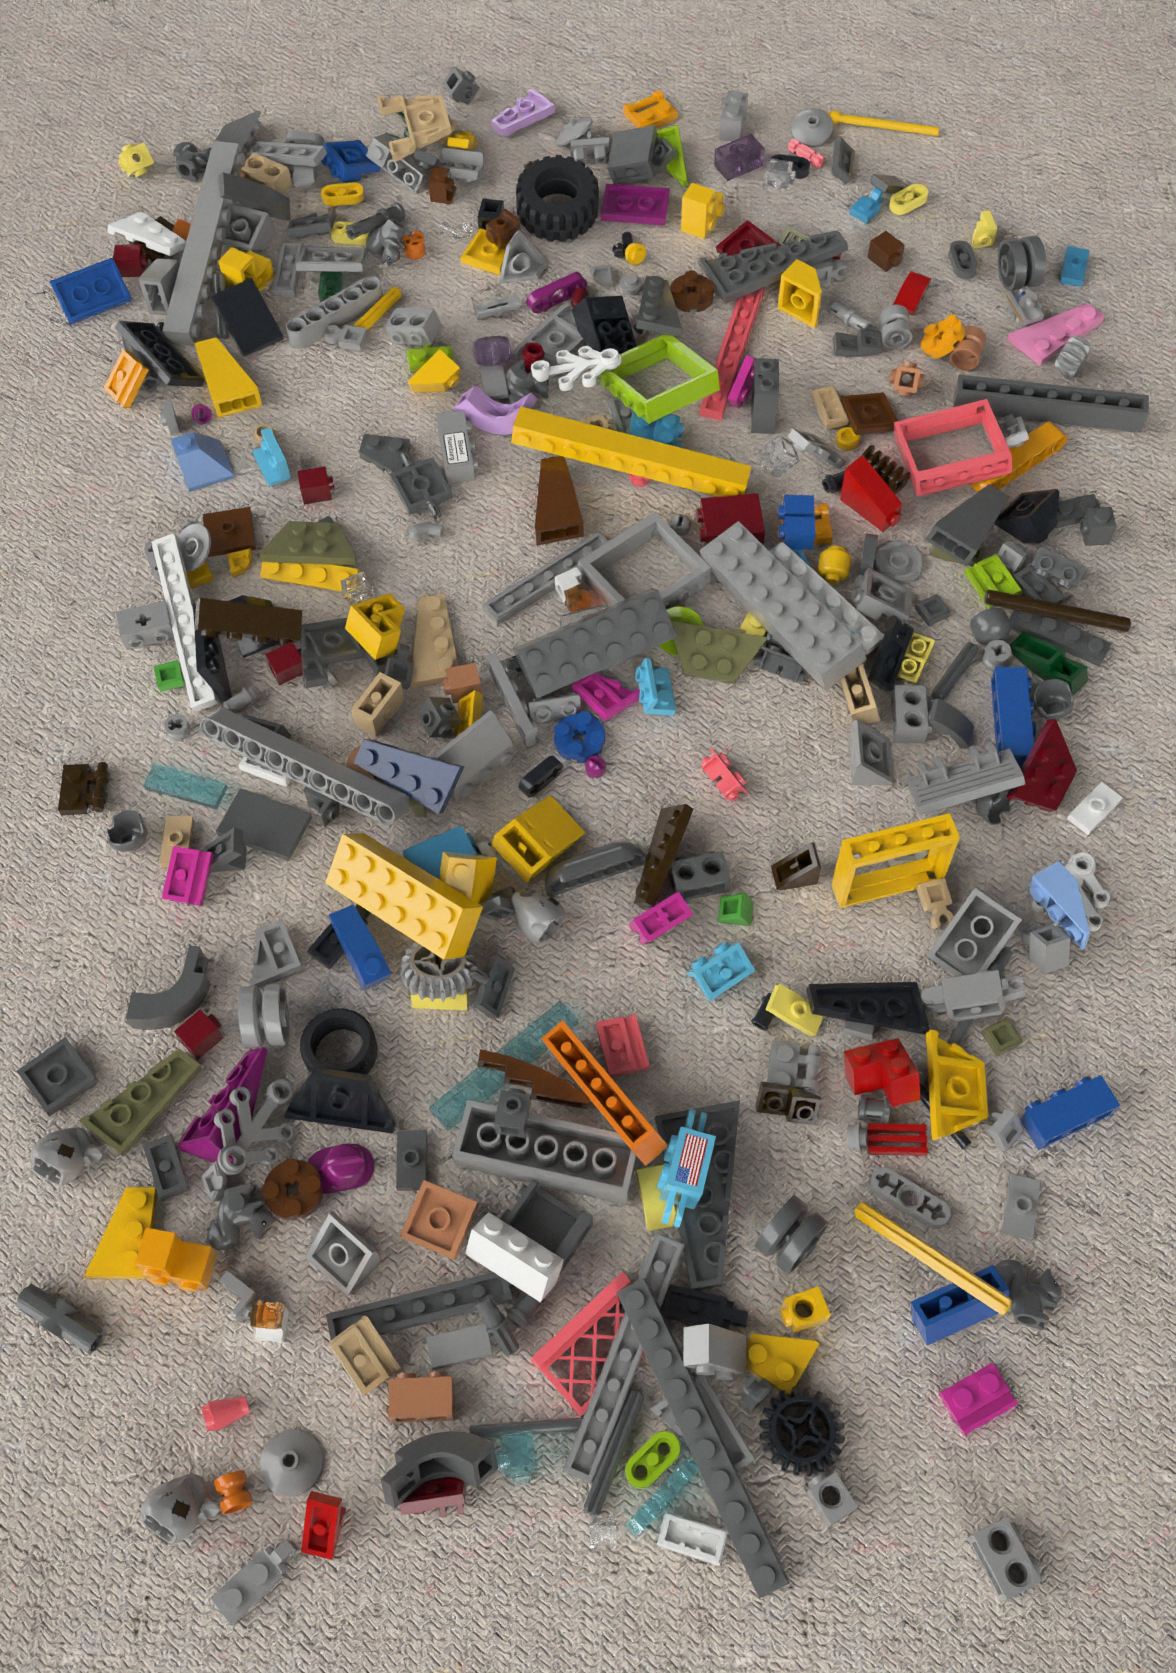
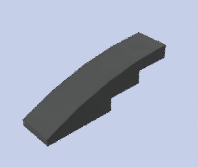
(254, 196)

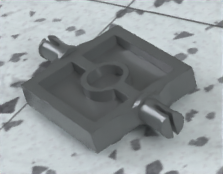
(421, 485)

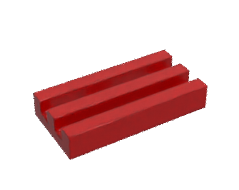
(897, 1128)

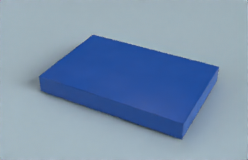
(91, 291)

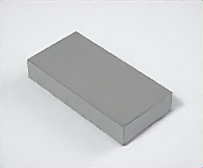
(459, 1346)

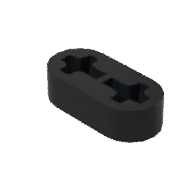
(800, 164)
(540, 776)

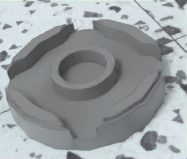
(899, 562)

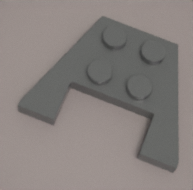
(328, 644)

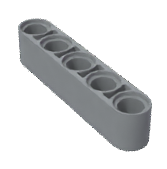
(335, 310)

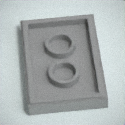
(332, 259)

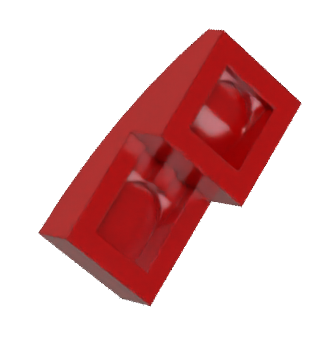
(912, 291)

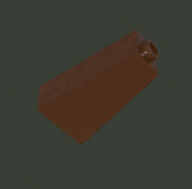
(557, 506)

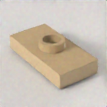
(829, 407)
(178, 833)

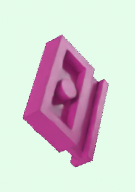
(187, 876)
(978, 1399)

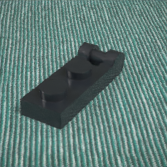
(890, 653)

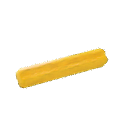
(379, 308)

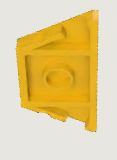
(955, 1087)

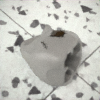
(537, 915)
(62, 1155)
(176, 1506)

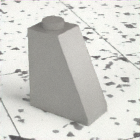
(158, 284)

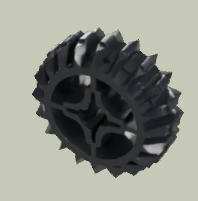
(788, 1423)

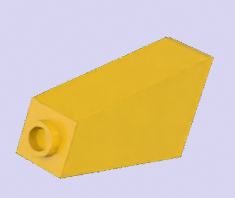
(226, 380)

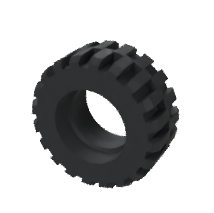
(557, 176)

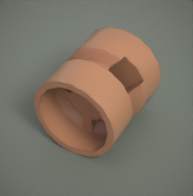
(968, 352)

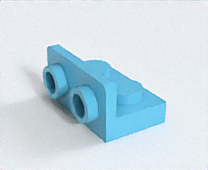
(271, 459)
(655, 689)
(721, 969)

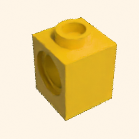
(814, 1301)

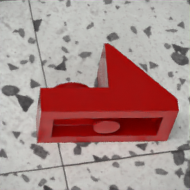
(322, 1525)

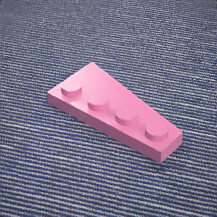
(1048, 337)

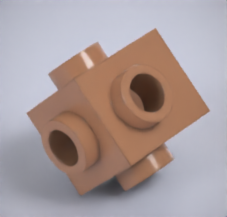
(906, 388)

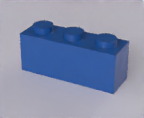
(1069, 1111)
(953, 1308)

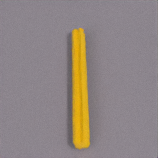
(933, 1258)

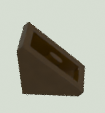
(797, 869)

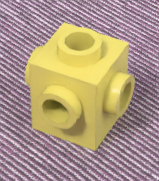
(140, 154)

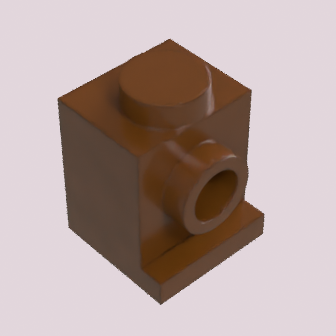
(441, 185)
(502, 229)

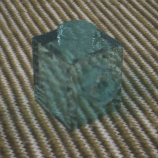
(517, 1457)

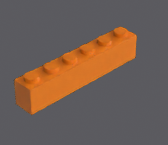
(604, 1093)

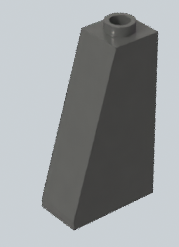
(967, 525)

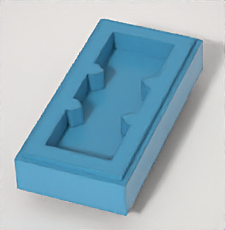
(1074, 266)

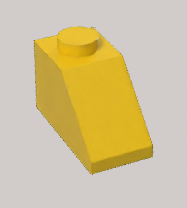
(435, 375)

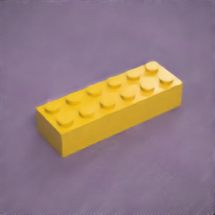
(404, 895)

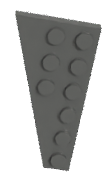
(763, 265)
(706, 1225)

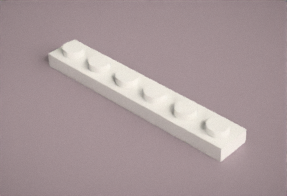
(830, 598)

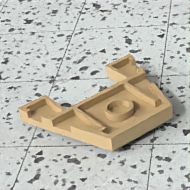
(425, 121)

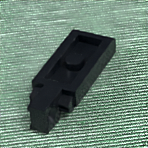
(327, 947)
(701, 1308)

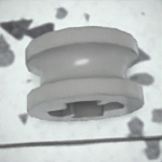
(177, 734)

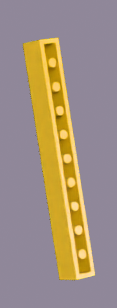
(629, 453)

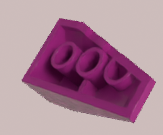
(203, 1136)

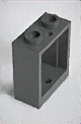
(765, 396)

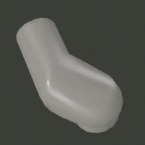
(425, 528)

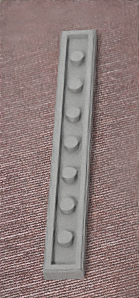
(619, 1368)

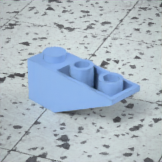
(1060, 895)

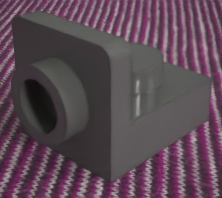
(327, 807)
(499, 904)

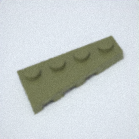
(135, 1110)

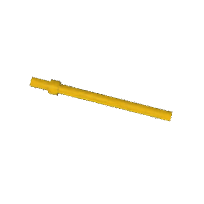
(884, 124)

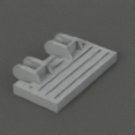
(963, 780)

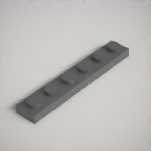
(423, 1305)

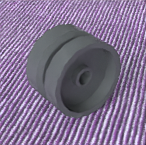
(1021, 262)
(787, 1231)

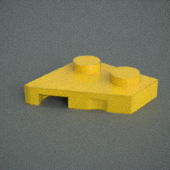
(779, 1359)

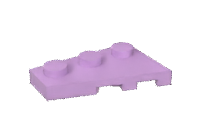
(526, 112)

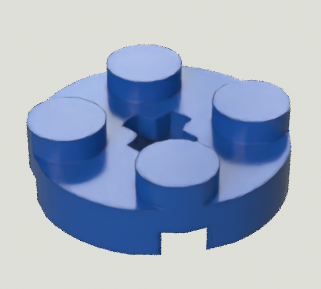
(576, 724)

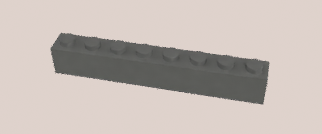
(1055, 403)

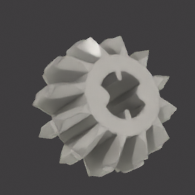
(1073, 356)

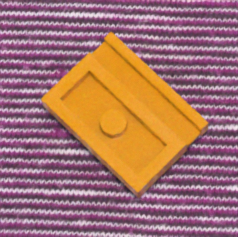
(126, 378)

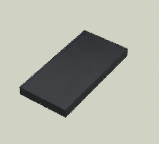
(160, 354)

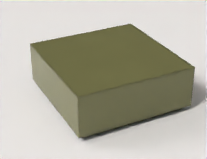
(1001, 1037)

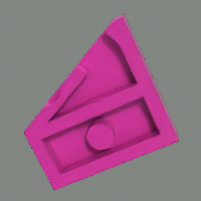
(743, 383)
(604, 695)

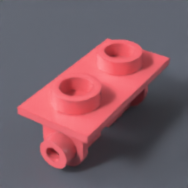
(718, 767)

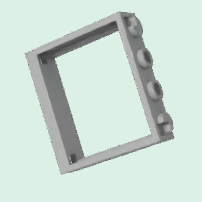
(629, 541)

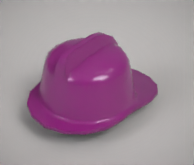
(343, 1167)

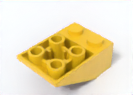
(537, 838)

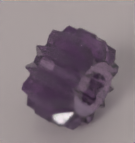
(491, 350)

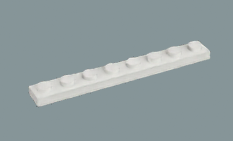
(180, 610)

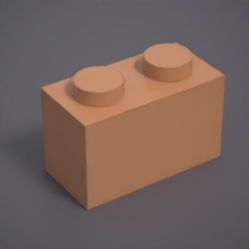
(421, 1398)

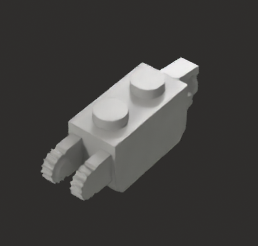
(973, 995)

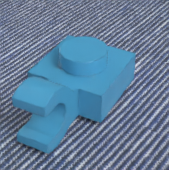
(867, 208)

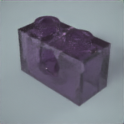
(739, 157)

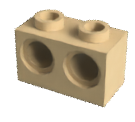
(267, 173)

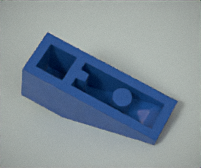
(359, 947)

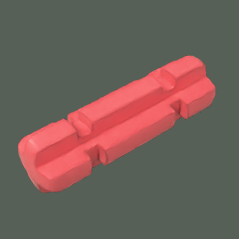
(806, 152)

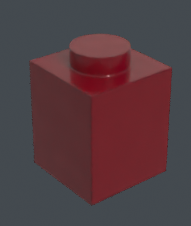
(130, 260)
(315, 485)
(285, 663)
(199, 1033)

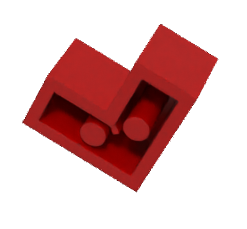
(883, 1067)

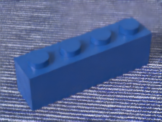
(1013, 711)

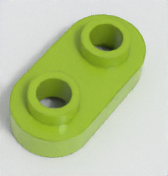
(652, 1460)

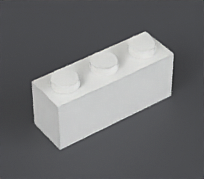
(514, 1256)

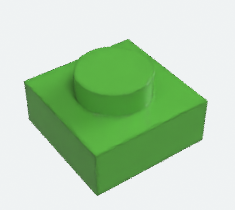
(169, 676)

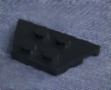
(341, 1100)

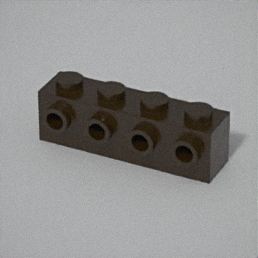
(247, 621)

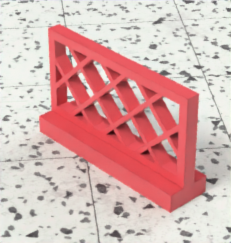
(572, 1332)

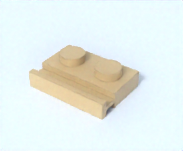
(364, 1355)

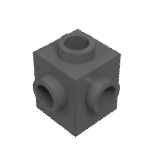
(464, 88)
(439, 717)

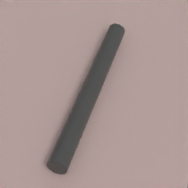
(536, 1427)

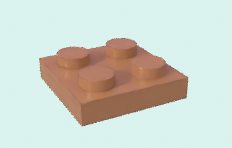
(439, 1220)

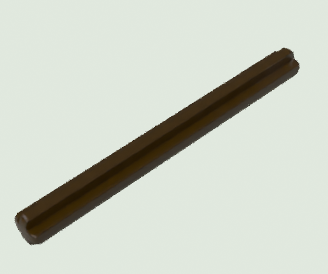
(1057, 611)

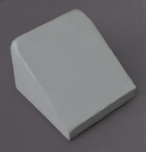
(858, 1029)

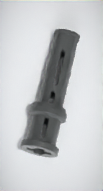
(373, 222)

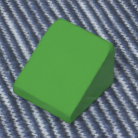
(735, 910)

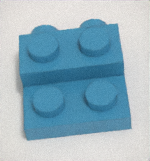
(662, 430)

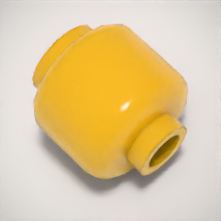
(834, 564)

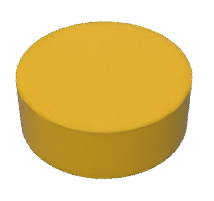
(847, 439)

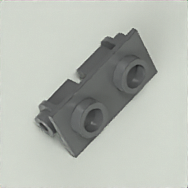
(774, 658)

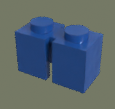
(798, 523)

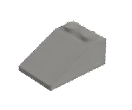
(974, 935)

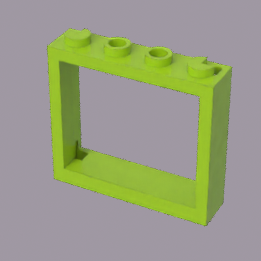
(703, 375)

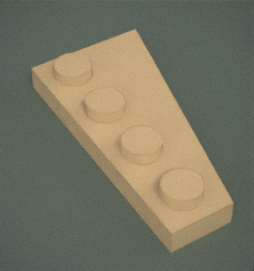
(433, 643)

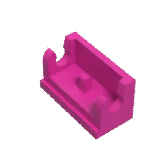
(661, 918)

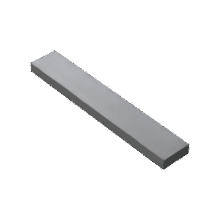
(539, 582)

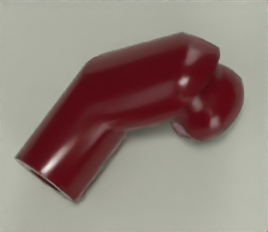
(578, 295)

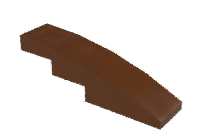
(544, 1085)

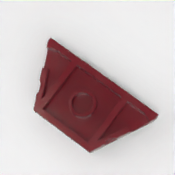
(1046, 770)

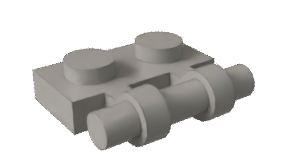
(785, 1062)

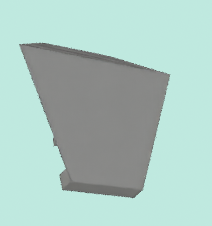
(521, 261)

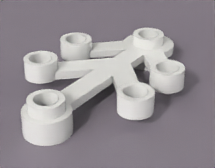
(600, 361)
(1087, 875)

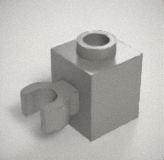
(1047, 947)

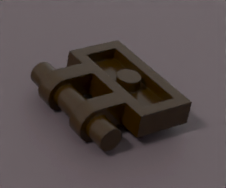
(75, 788)

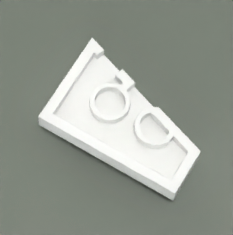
(149, 231)

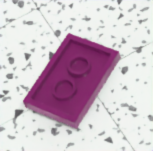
(635, 204)

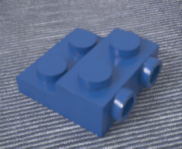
(348, 160)

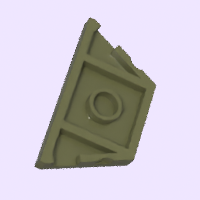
(309, 545)
(714, 652)

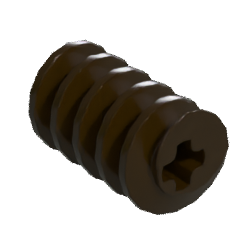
(892, 477)

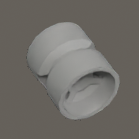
(895, 327)

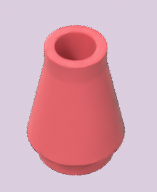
(224, 1412)

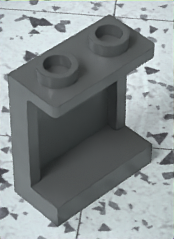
(632, 154)
(548, 1221)

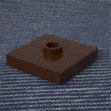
(869, 413)
(230, 531)

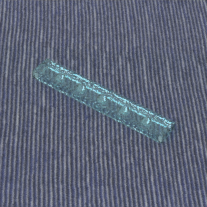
(485, 1082)

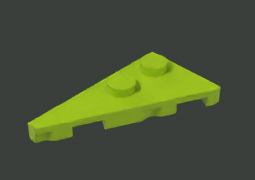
(676, 166)

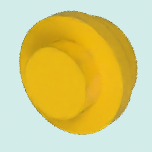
(635, 253)

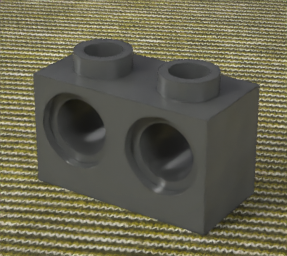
(702, 882)

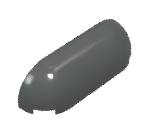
(593, 866)

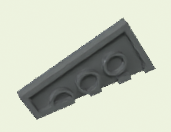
(658, 308)

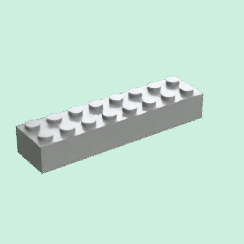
(783, 606)

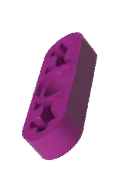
(543, 297)

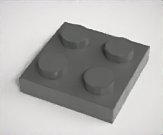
(57, 1076)

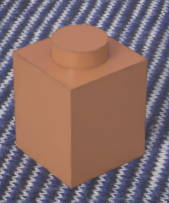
(461, 681)

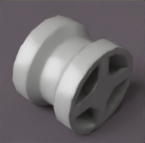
(1002, 651)

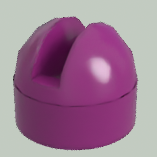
(204, 413)
(593, 769)

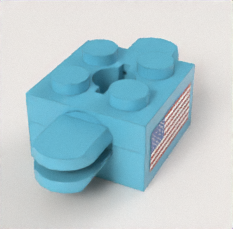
(687, 1168)

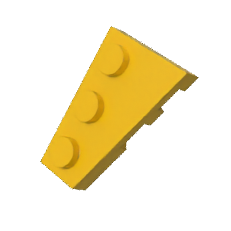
(123, 1236)

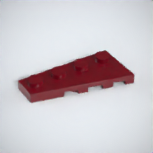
(742, 238)

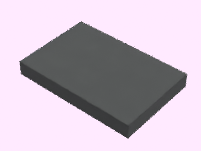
(266, 823)

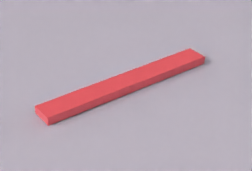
(732, 353)

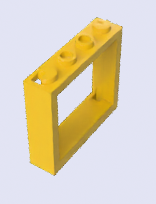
(932, 834)

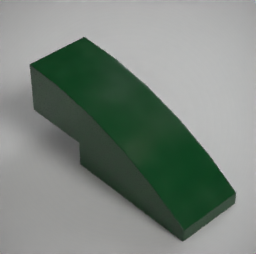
(1048, 661)

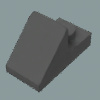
(228, 851)

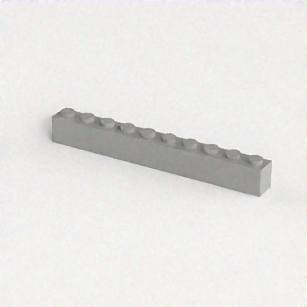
(202, 247)

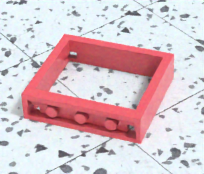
(960, 472)

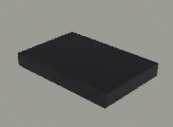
(247, 317)

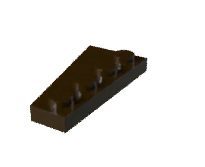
(662, 850)

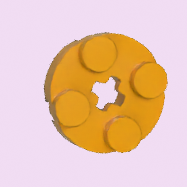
(941, 336)

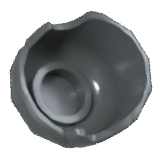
(990, 625)
(1053, 699)
(992, 806)
(127, 831)

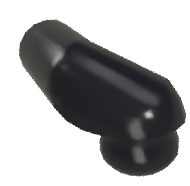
(619, 251)

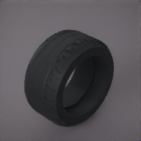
(339, 1020)

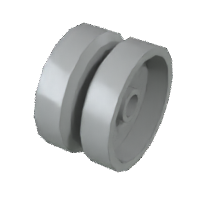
(263, 1015)

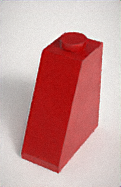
(870, 495)

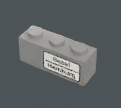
(457, 446)

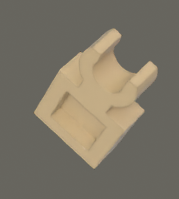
(935, 898)

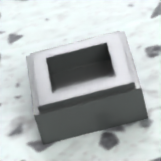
(932, 610)

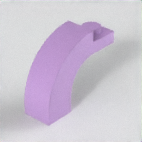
(489, 414)

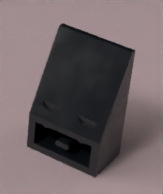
(604, 323)

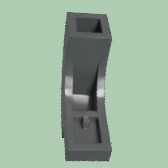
(176, 1003)
(436, 1456)

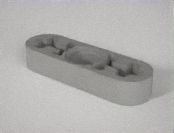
(906, 1185)

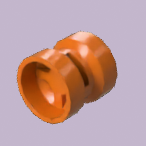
(232, 1487)

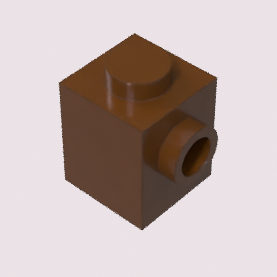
(886, 251)

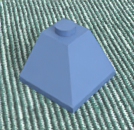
(201, 460)

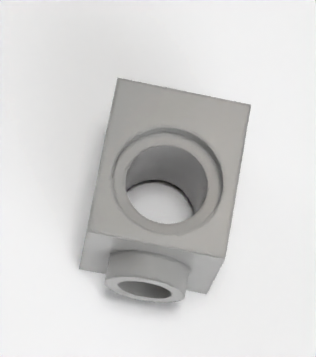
(831, 1514)

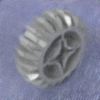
(433, 976)

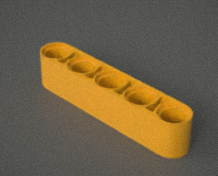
(1040, 445)

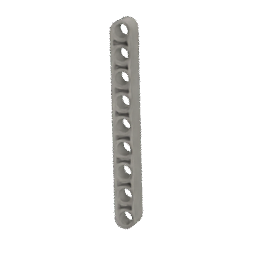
(305, 766)

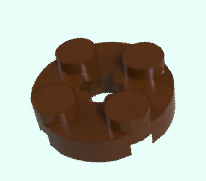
(692, 283)
(294, 1206)

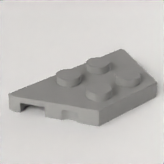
(554, 334)

